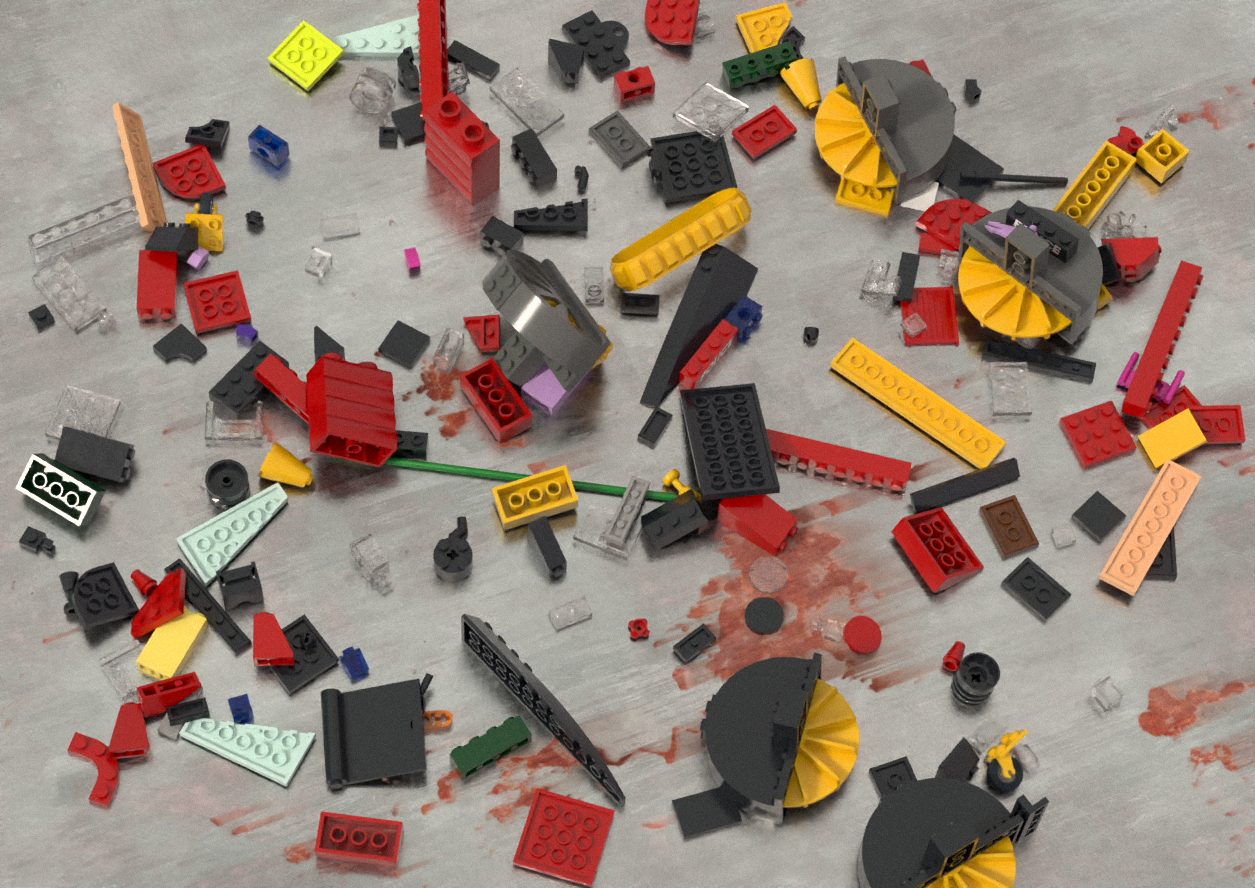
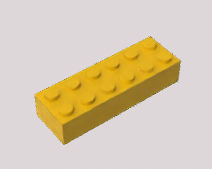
(1096, 185)

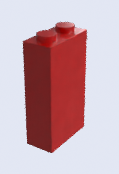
(157, 284)

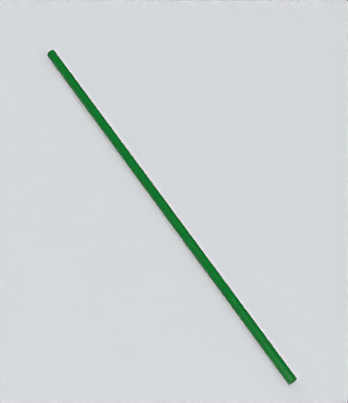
(516, 476)

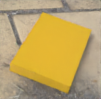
(864, 198)
(1172, 438)

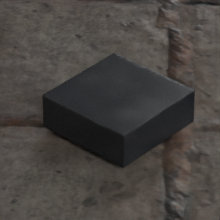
(388, 136)

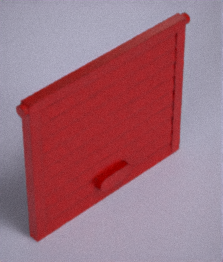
(937, 311)

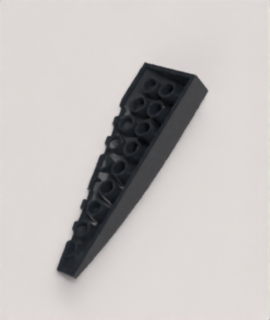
(710, 296)

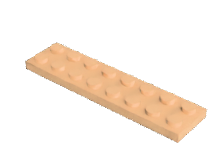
(140, 167)
(1150, 527)

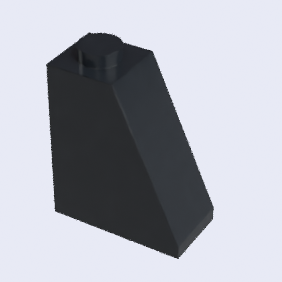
(546, 547)

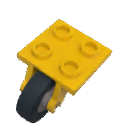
(208, 223)
(1005, 771)

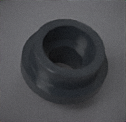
(254, 218)

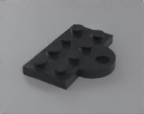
(601, 46)

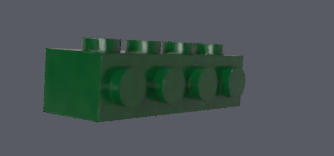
(758, 65)

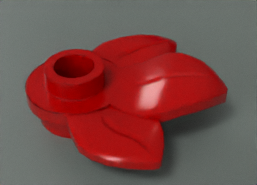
(1127, 140)

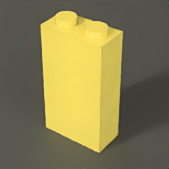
(172, 645)

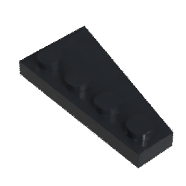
(560, 218)

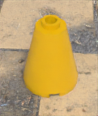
(803, 82)
(285, 467)

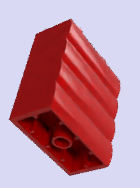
(462, 148)
(351, 410)

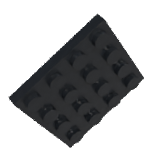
(693, 166)

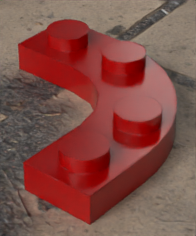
(108, 770)

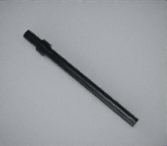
(979, 176)

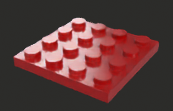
(563, 837)

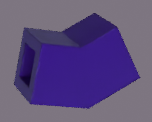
(246, 333)

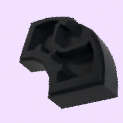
(796, 40)

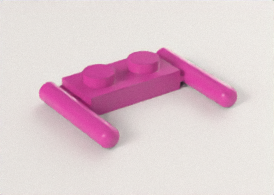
(1165, 391)

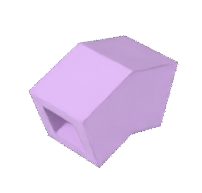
(198, 258)

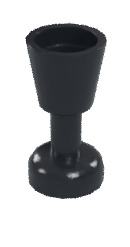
(68, 582)

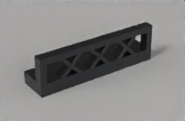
(1030, 813)

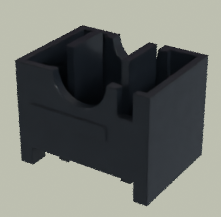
(240, 585)

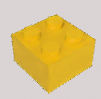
(1162, 155)

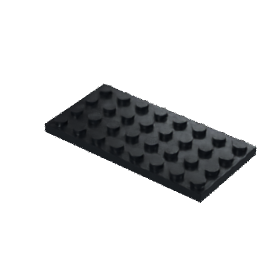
(729, 442)

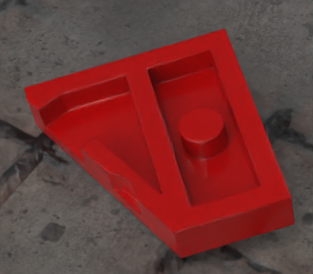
(485, 331)

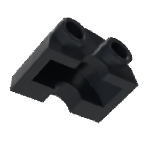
(407, 70)

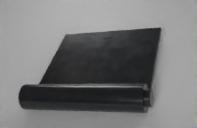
(372, 733)

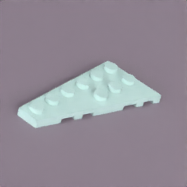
(224, 536)
(256, 747)

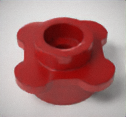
(634, 624)

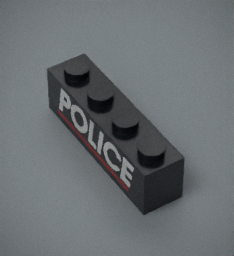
(1062, 243)

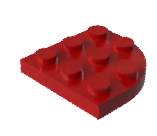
(672, 20)
(189, 173)
(947, 216)

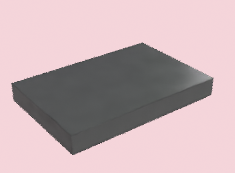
(619, 139)

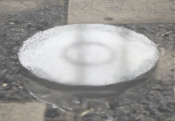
(768, 575)

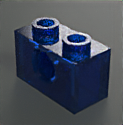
(268, 145)
(746, 309)

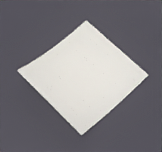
(922, 200)

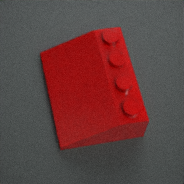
(936, 549)

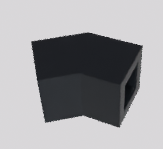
(971, 89)

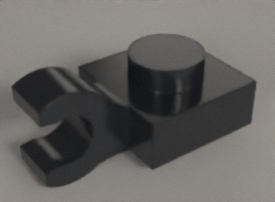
(35, 539)

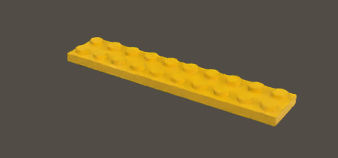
(918, 404)

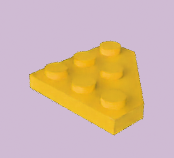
(764, 26)

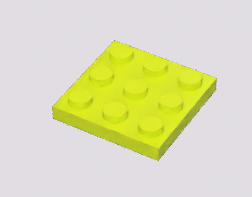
(305, 55)

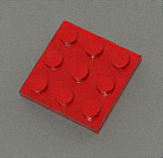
(217, 302)
(1098, 434)

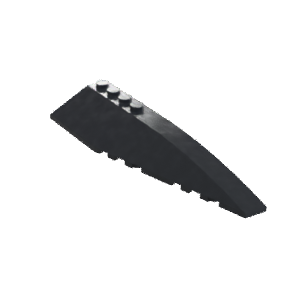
(537, 699)

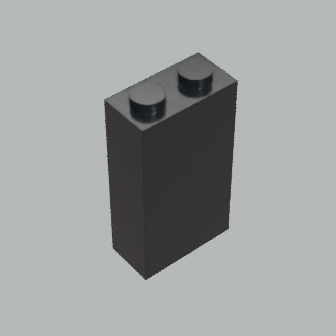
(95, 454)

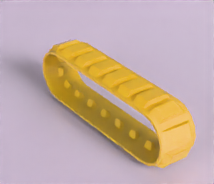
(680, 239)

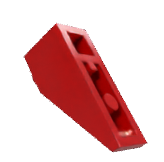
(165, 693)

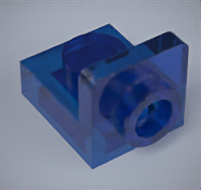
(354, 661)
(240, 709)

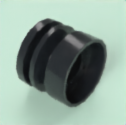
(977, 668)

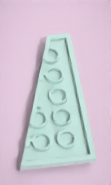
(382, 40)

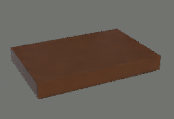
(1009, 526)

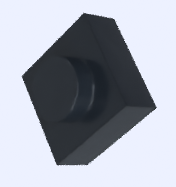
(41, 316)

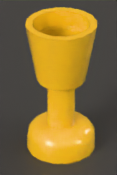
(672, 477)

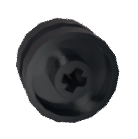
(227, 483)

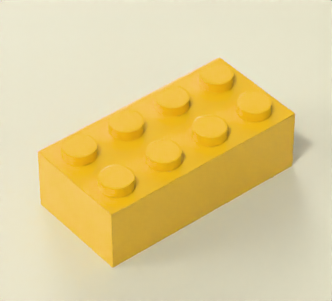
(535, 497)

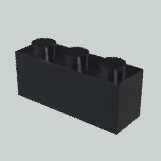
(534, 158)

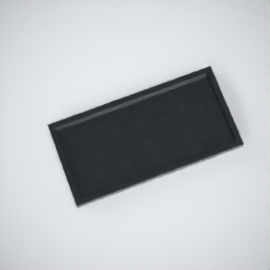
(966, 159)

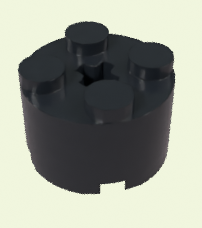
(453, 559)

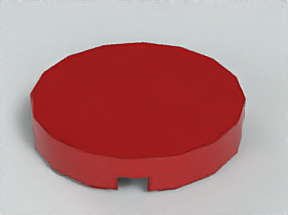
(862, 635)

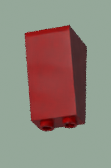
(758, 521)

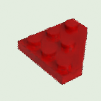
(163, 604)

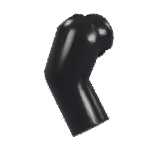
(584, 176)
(462, 530)

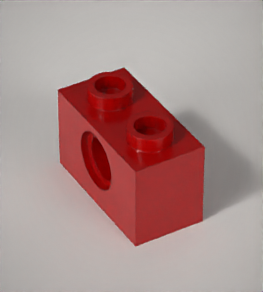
(627, 90)

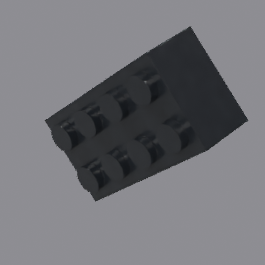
(239, 389)

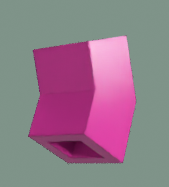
(412, 258)

